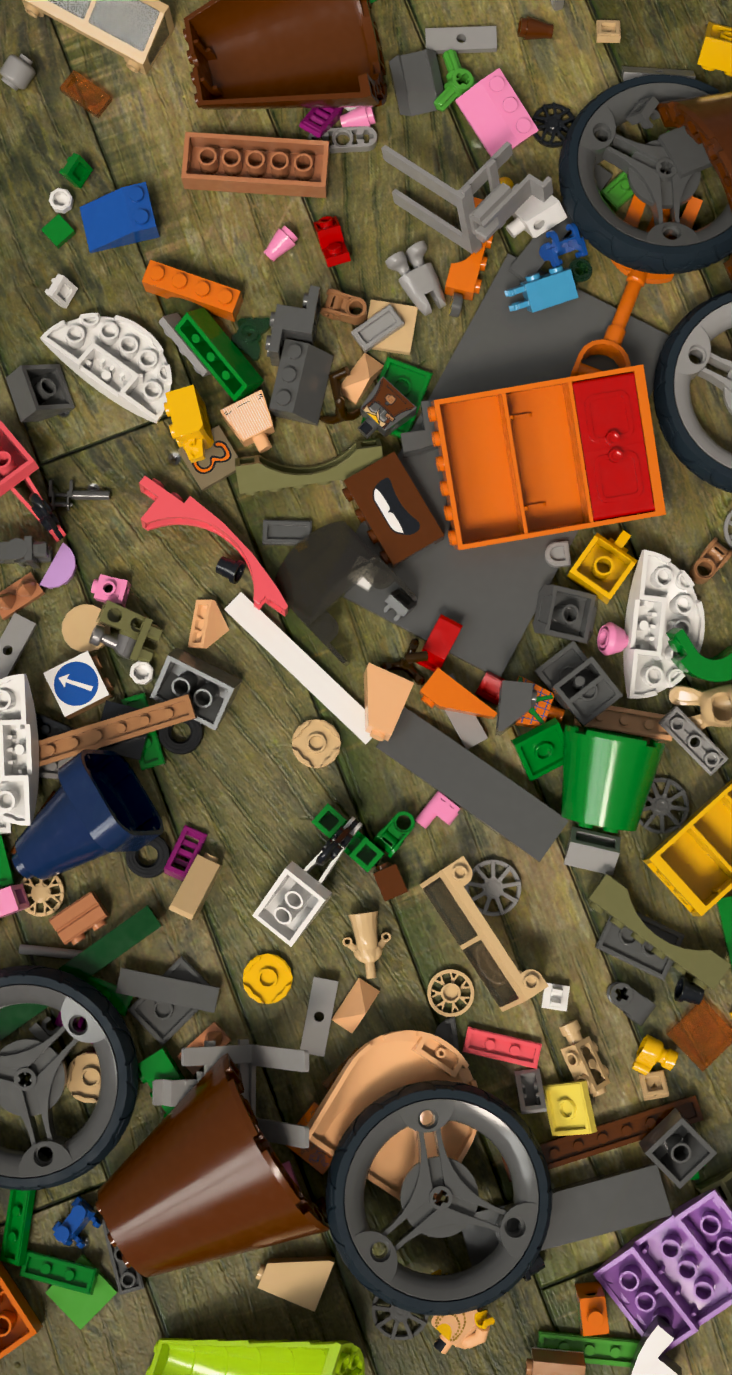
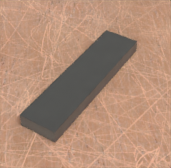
(168, 990)

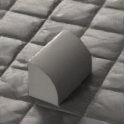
(592, 851)

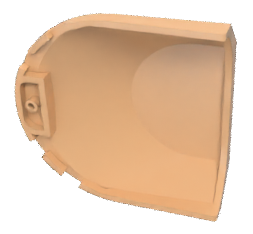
(377, 1069)

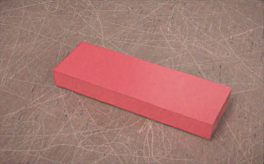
(502, 1047)

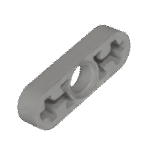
(350, 131)

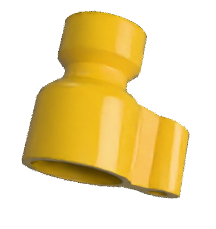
(653, 1051)

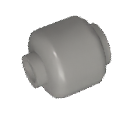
(17, 72)

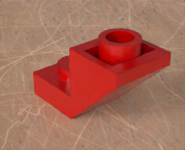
(331, 241)
(440, 642)

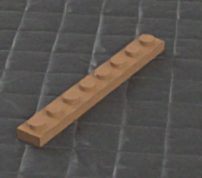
(116, 729)

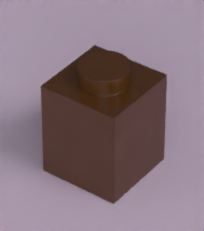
(389, 881)

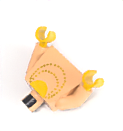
(462, 1329)

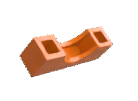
(464, 274)
(172, 282)

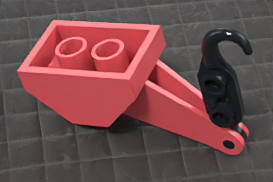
(17, 466)

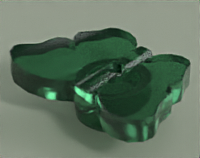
(250, 344)

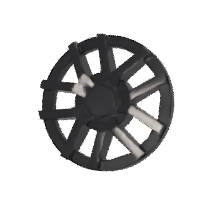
(552, 124)

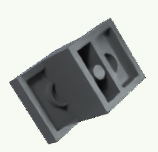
(294, 324)
(578, 683)

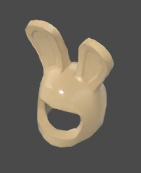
(714, 704)

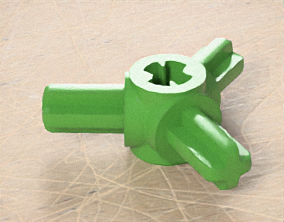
(455, 77)

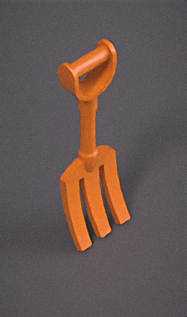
(615, 333)

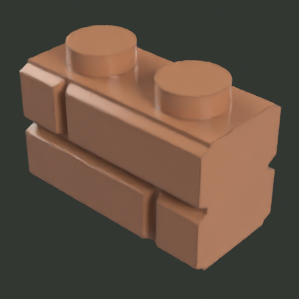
(79, 918)

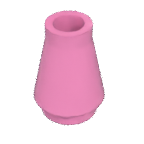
(358, 117)
(280, 243)

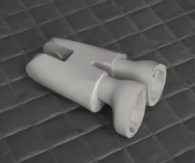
(420, 280)

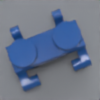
(558, 247)
(75, 1222)

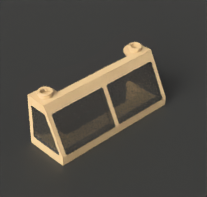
(124, 26)
(476, 938)

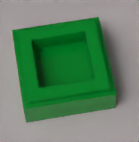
(58, 231)

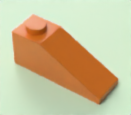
(451, 696)

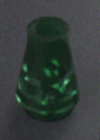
(581, 270)

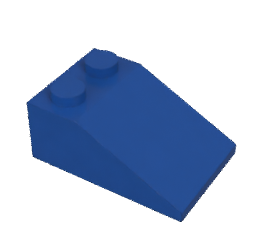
(119, 218)

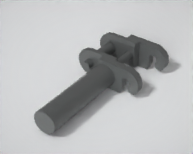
(75, 494)

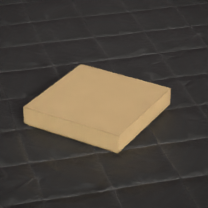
(402, 339)

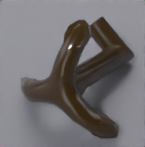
(341, 410)
(407, 662)

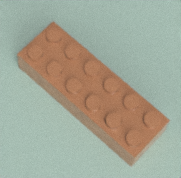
(255, 164)

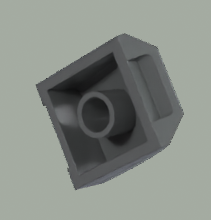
(416, 81)
(565, 613)

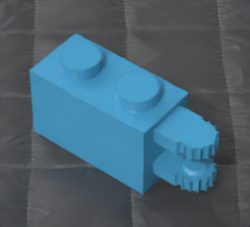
(544, 290)

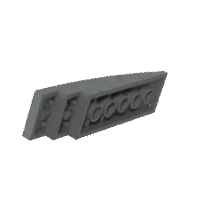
(473, 785)
(585, 1210)

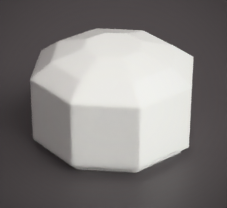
(61, 200)
(142, 672)

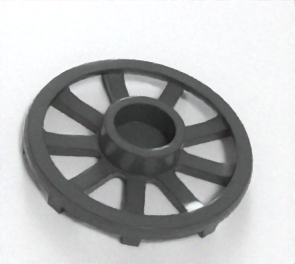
(662, 805)
(399, 1315)

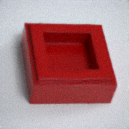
(490, 687)

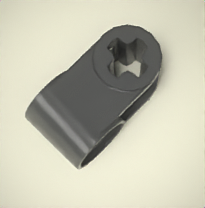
(633, 1003)

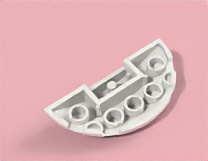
(116, 360)
(657, 602)
(18, 751)

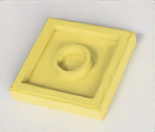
(569, 1108)

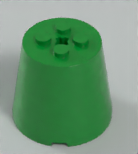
(607, 777)

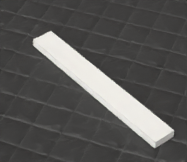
(299, 665)

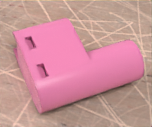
(440, 807)

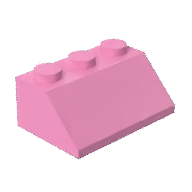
(496, 113)

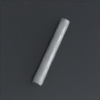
(48, 951)

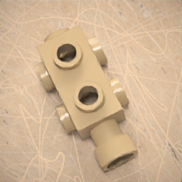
(582, 1062)

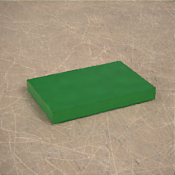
(410, 382)

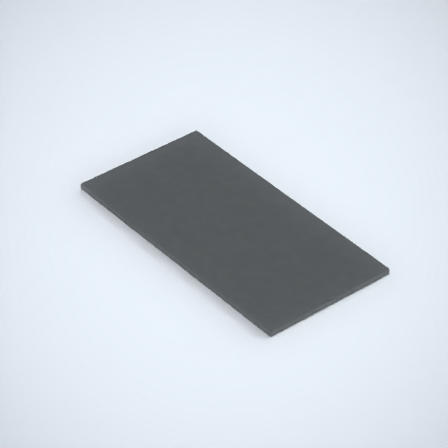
(498, 585)

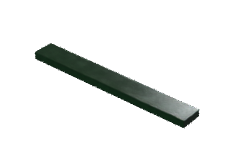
(88, 963)

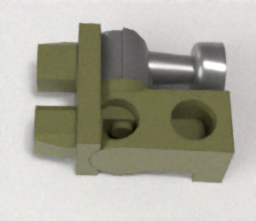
(132, 632)

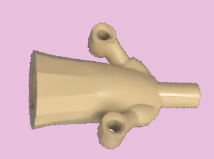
(367, 947)

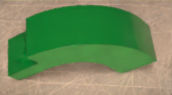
(694, 664)

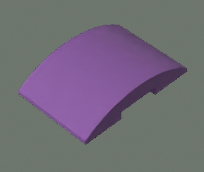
(675, 1268)

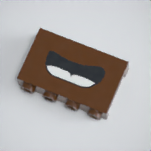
(392, 510)

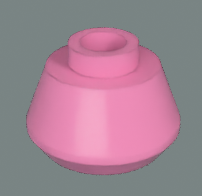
(611, 639)

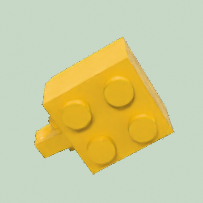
(189, 422)
(603, 566)

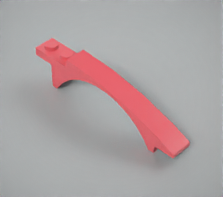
(171, 510)

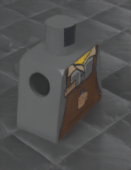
(385, 410)

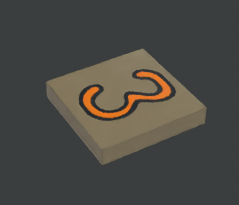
(218, 461)

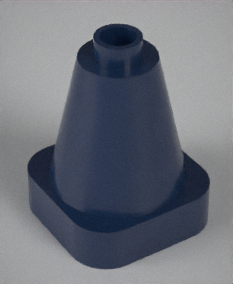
(89, 816)

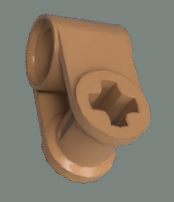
(340, 305)
(712, 559)

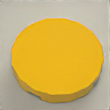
(267, 978)

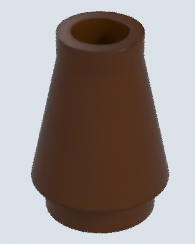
(532, 28)

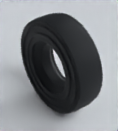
(186, 746)
(155, 869)

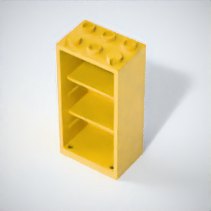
(698, 855)

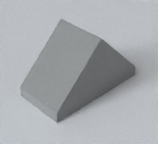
(530, 1091)

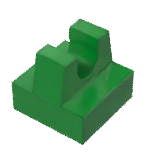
(76, 170)

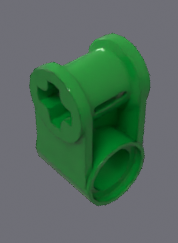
(393, 834)

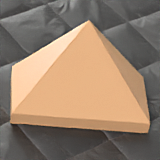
(361, 378)
(207, 624)
(355, 1005)

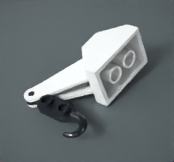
(298, 896)

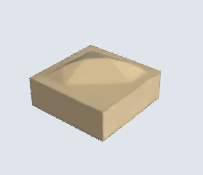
(608, 31)
(653, 1085)

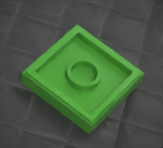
(81, 1306)

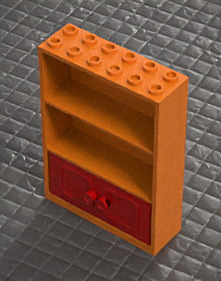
(547, 457)

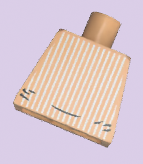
(250, 421)

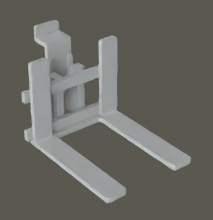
(476, 223)
(247, 1056)

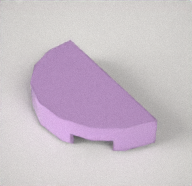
(61, 569)

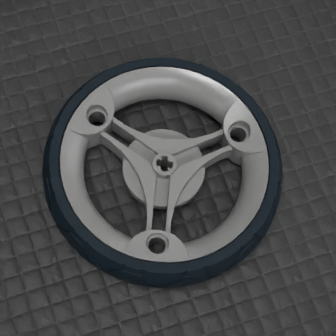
(672, 389)

